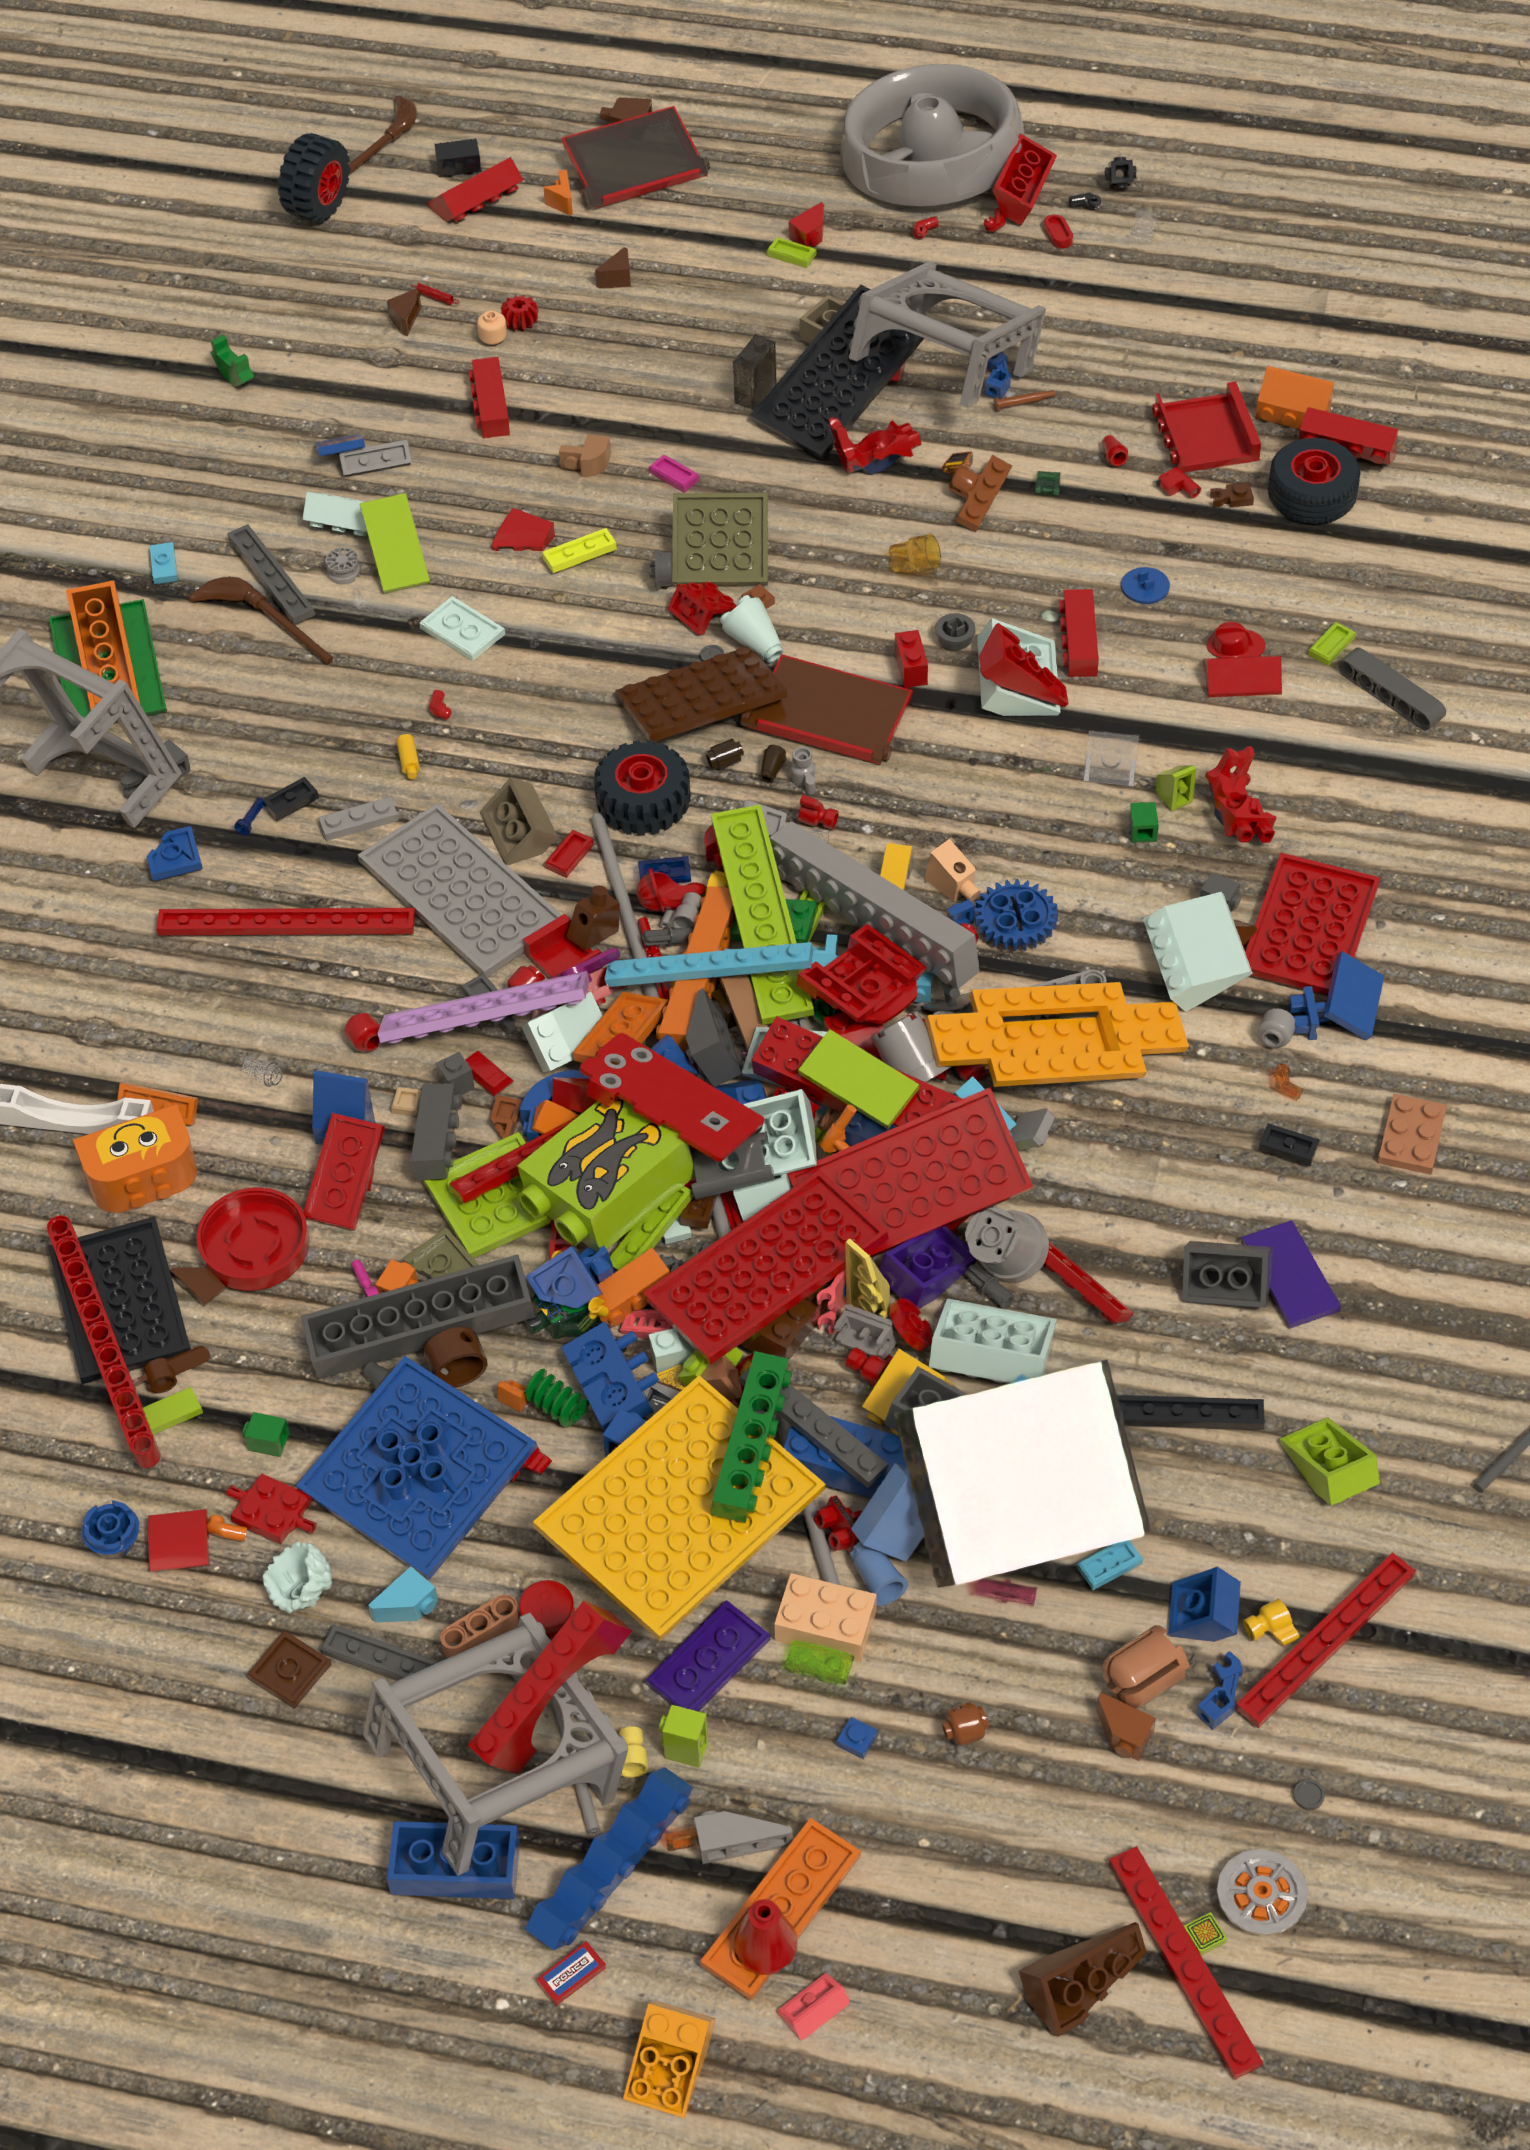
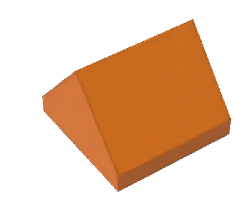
(512, 1394)

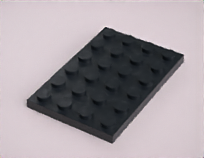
(136, 1293)

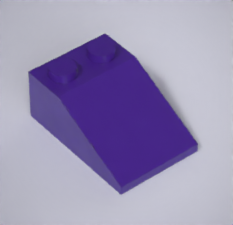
(926, 1265)

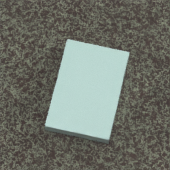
(462, 628)

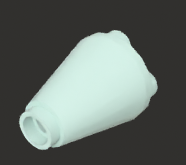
(753, 629)

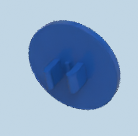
(1145, 585)

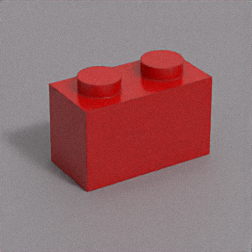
(911, 659)

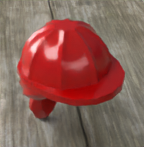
(661, 893)

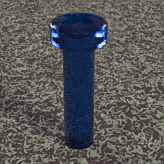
(243, 826)

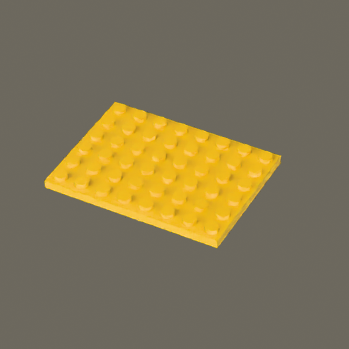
(646, 1517)

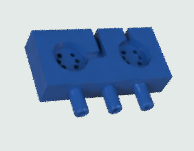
(608, 1374)

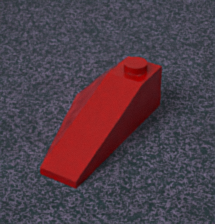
(1016, 670)

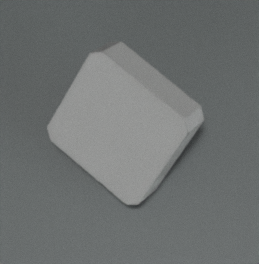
(1032, 1129)

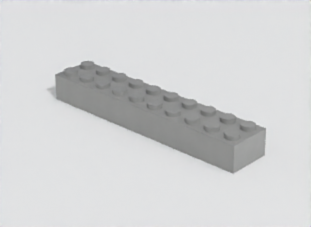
(870, 899)

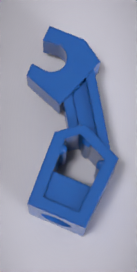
(999, 379)
(1207, 1710)

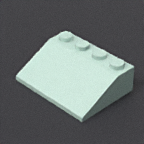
(1010, 702)
(1197, 949)
(789, 1133)
(991, 1342)

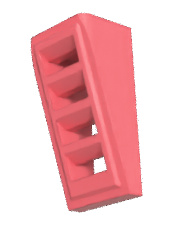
(641, 1330)

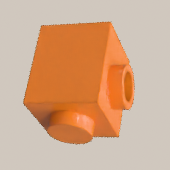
(396, 1276)

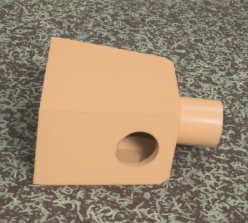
(951, 873)

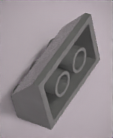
(1227, 1274)

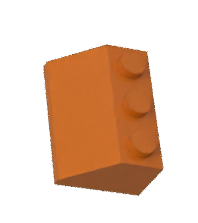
(1288, 394)

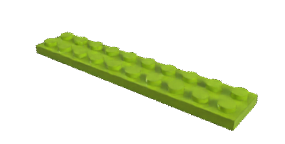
(759, 907)

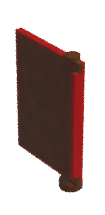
(832, 710)

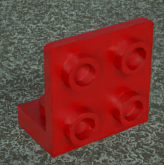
(697, 603)

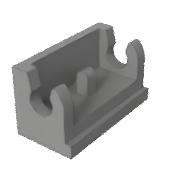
(866, 1331)

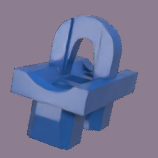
(1310, 1020)
(598, 1263)

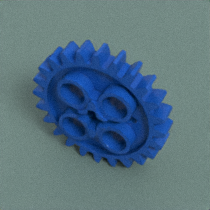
(999, 922)

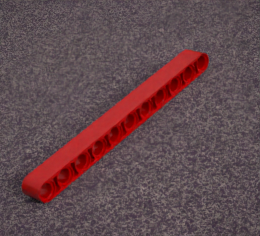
(65, 1242)

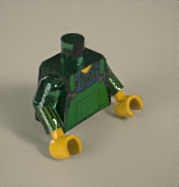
(564, 1320)

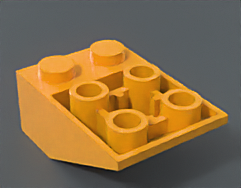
(668, 2058)

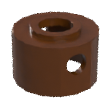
(459, 1353)

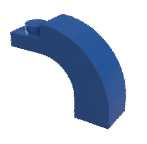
(536, 1095)

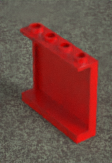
(1208, 430)

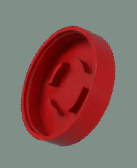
(253, 1238)

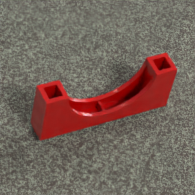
(507, 1735)

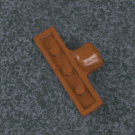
(978, 490)

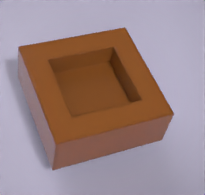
(764, 595)

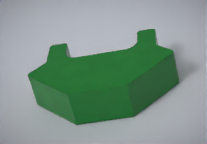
(231, 366)

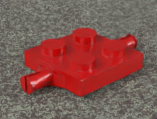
(271, 1508)

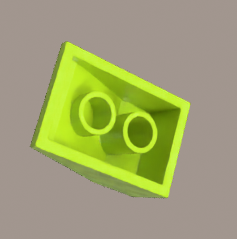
(1332, 1460)

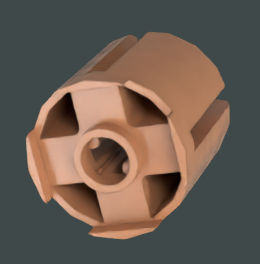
(1144, 1668)

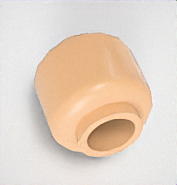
(492, 327)

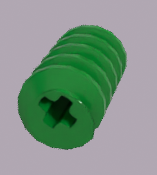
(555, 1400)

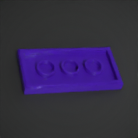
(1296, 1278)
(708, 1658)

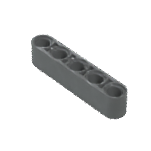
(1392, 688)

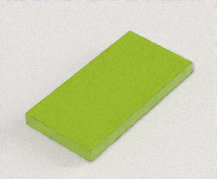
(394, 543)
(858, 1079)

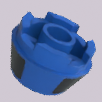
(110, 1529)

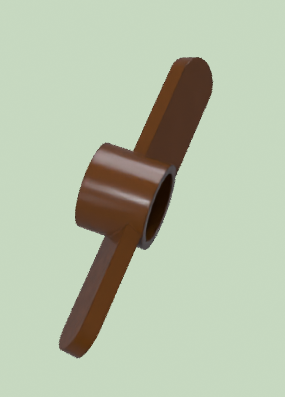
(162, 1371)

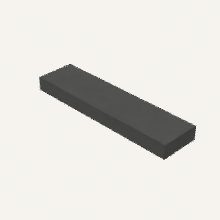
(373, 1654)

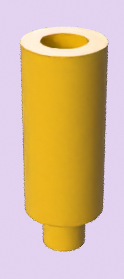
(408, 755)

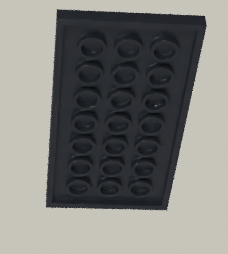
(831, 385)

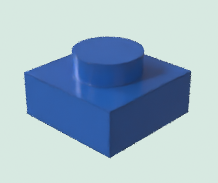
(962, 912)
(857, 1738)

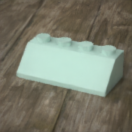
(334, 511)

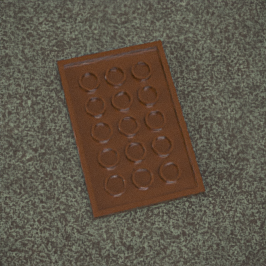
(700, 693)

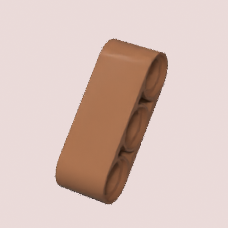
(487, 1616)

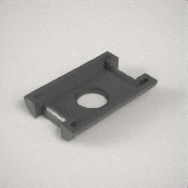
(749, 1171)

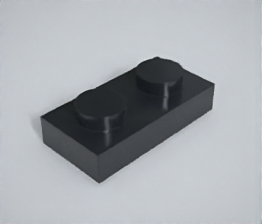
(290, 798)
(1289, 1144)

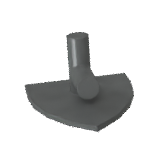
(952, 1000)

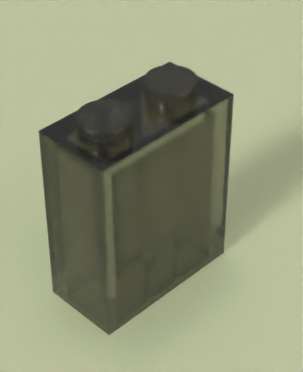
(754, 372)

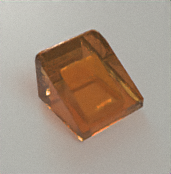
(681, 1837)

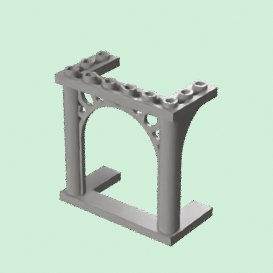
(886, 309)
(73, 732)
(595, 1762)

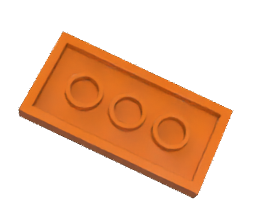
(629, 1014)

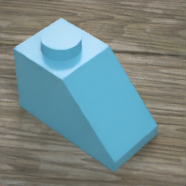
(404, 1599)

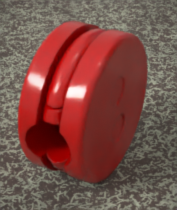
(548, 1604)

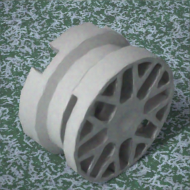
(342, 567)

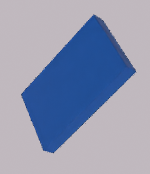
(1354, 995)

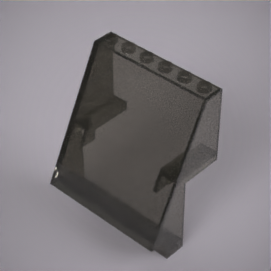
(1022, 1473)

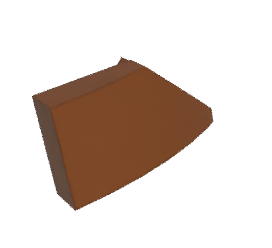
(505, 1115)

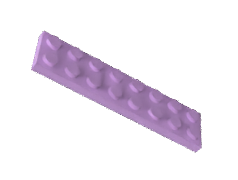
(485, 1006)

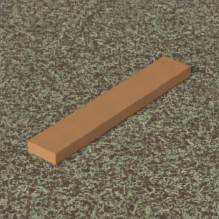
(746, 1013)

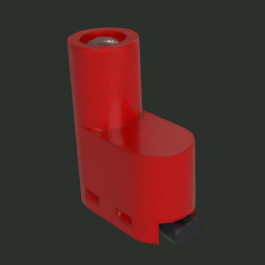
(1177, 480)

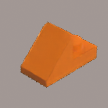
(559, 195)

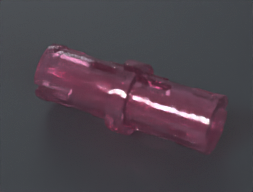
(1006, 1591)

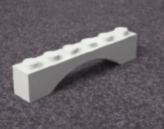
(32, 1110)

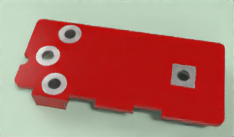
(669, 1096)

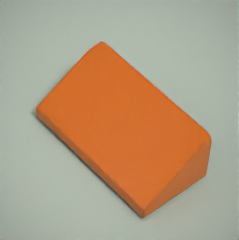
(550, 1115)

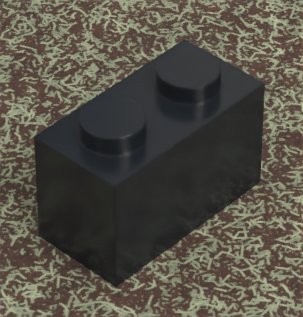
(457, 157)

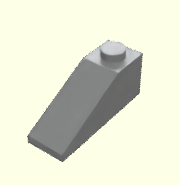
(733, 1835)

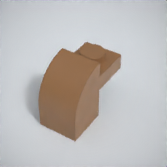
(589, 459)

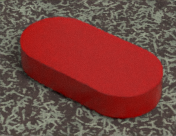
(1058, 231)

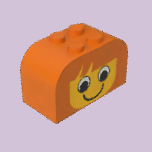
(138, 1160)

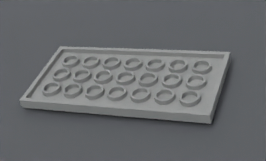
(459, 888)

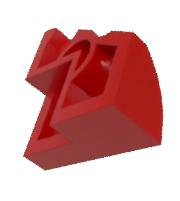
(524, 532)

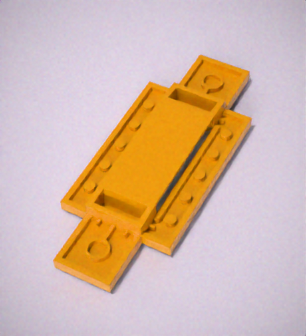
(1056, 1048)

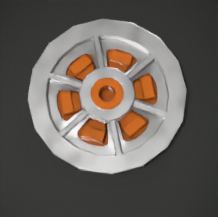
(1262, 1892)

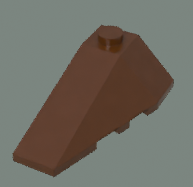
(1074, 1979)

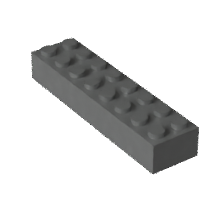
(411, 1315)

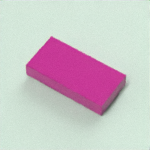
(674, 473)

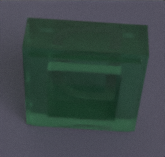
(1048, 482)

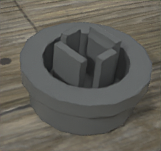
(661, 568)
(955, 631)

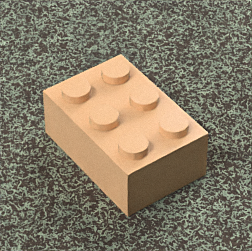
(825, 1615)

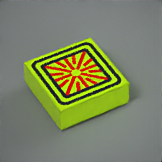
(1206, 1933)

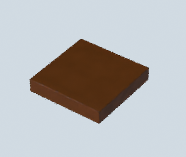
(289, 1669)

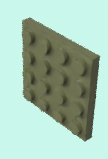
(720, 538)

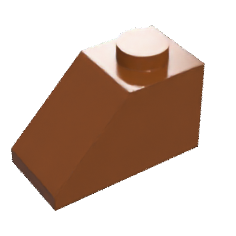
(1125, 1726)

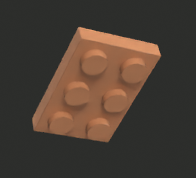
(1412, 1134)

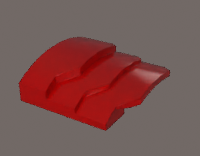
(868, 980)

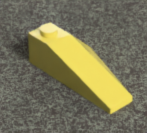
(865, 1283)

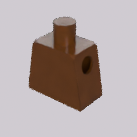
(626, 108)
(594, 918)

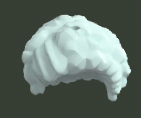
(297, 1577)

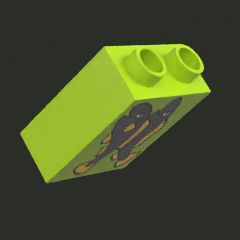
(604, 1174)

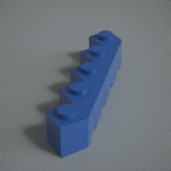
(610, 1859)

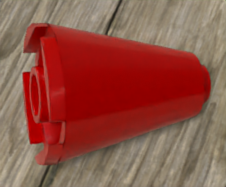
(765, 1939)

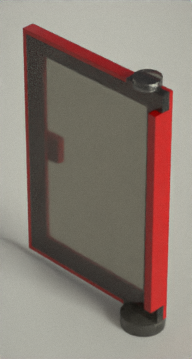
(634, 157)

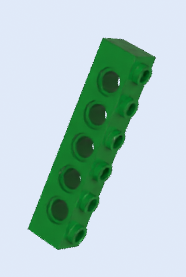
(727, 1500)

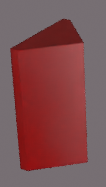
(1243, 676)

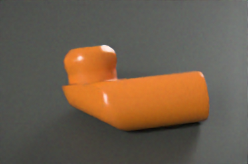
(229, 1531)

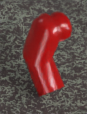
(922, 226)

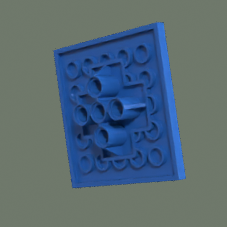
(421, 1515)

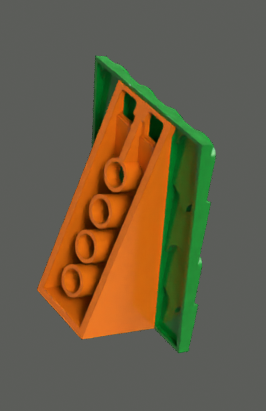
(110, 642)

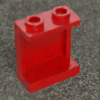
(553, 951)

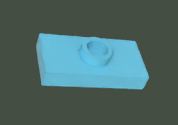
(163, 563)
(1109, 1563)

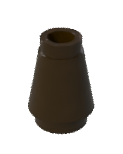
(772, 762)

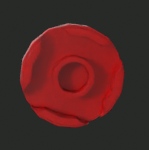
(909, 1324)

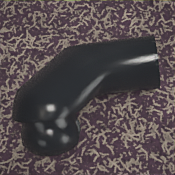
(1086, 199)

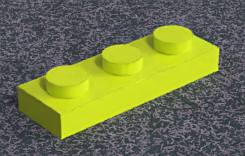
(579, 550)

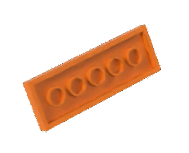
(799, 1886)

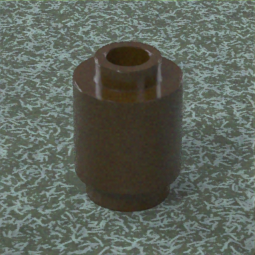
(724, 754)

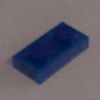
(676, 868)

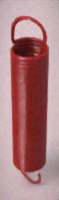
(435, 294)

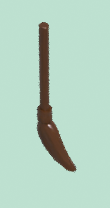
(403, 120)
(239, 590)

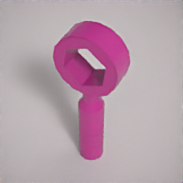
(363, 1278)

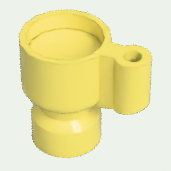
(636, 1760)

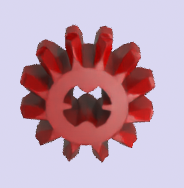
(520, 312)

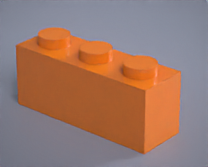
(625, 1287)

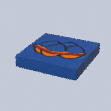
(339, 444)

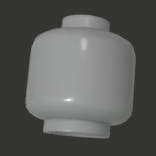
(1276, 1028)

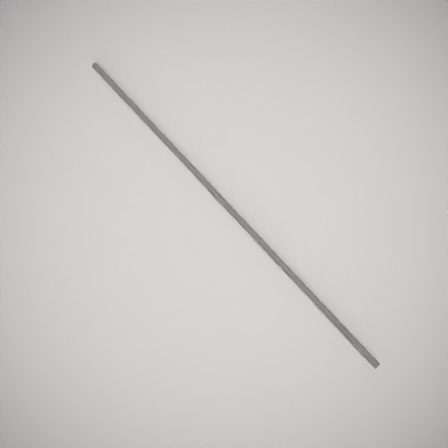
(721, 1222)

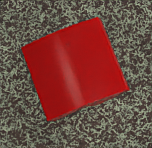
(178, 1540)

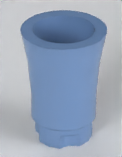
(878, 1574)

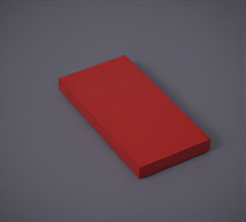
(343, 1171)

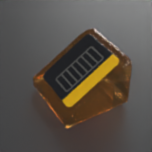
(957, 460)

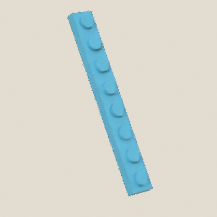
(709, 964)

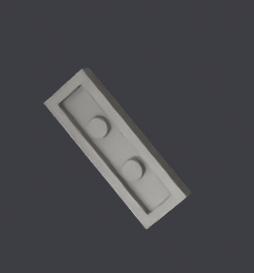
(375, 457)
(358, 818)

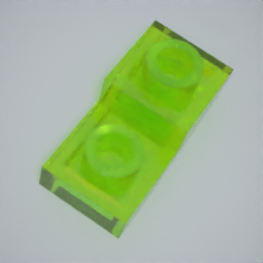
(819, 1661)

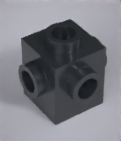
(1125, 167)

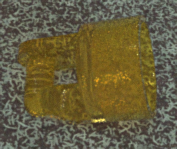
(922, 554)

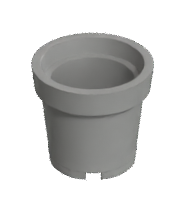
(908, 1048)
(1022, 1249)

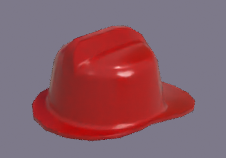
(1235, 641)

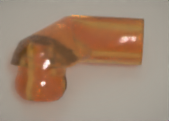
(1283, 1084)

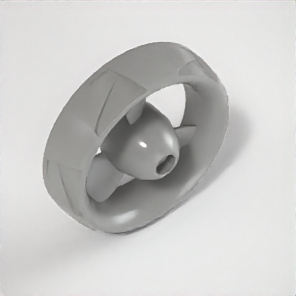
(935, 155)

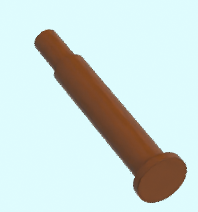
(1022, 399)

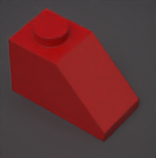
(808, 226)
(572, 1093)

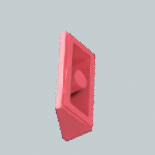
(814, 2006)

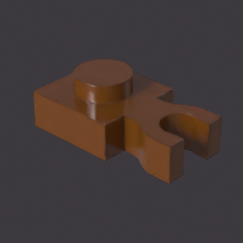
(1235, 495)

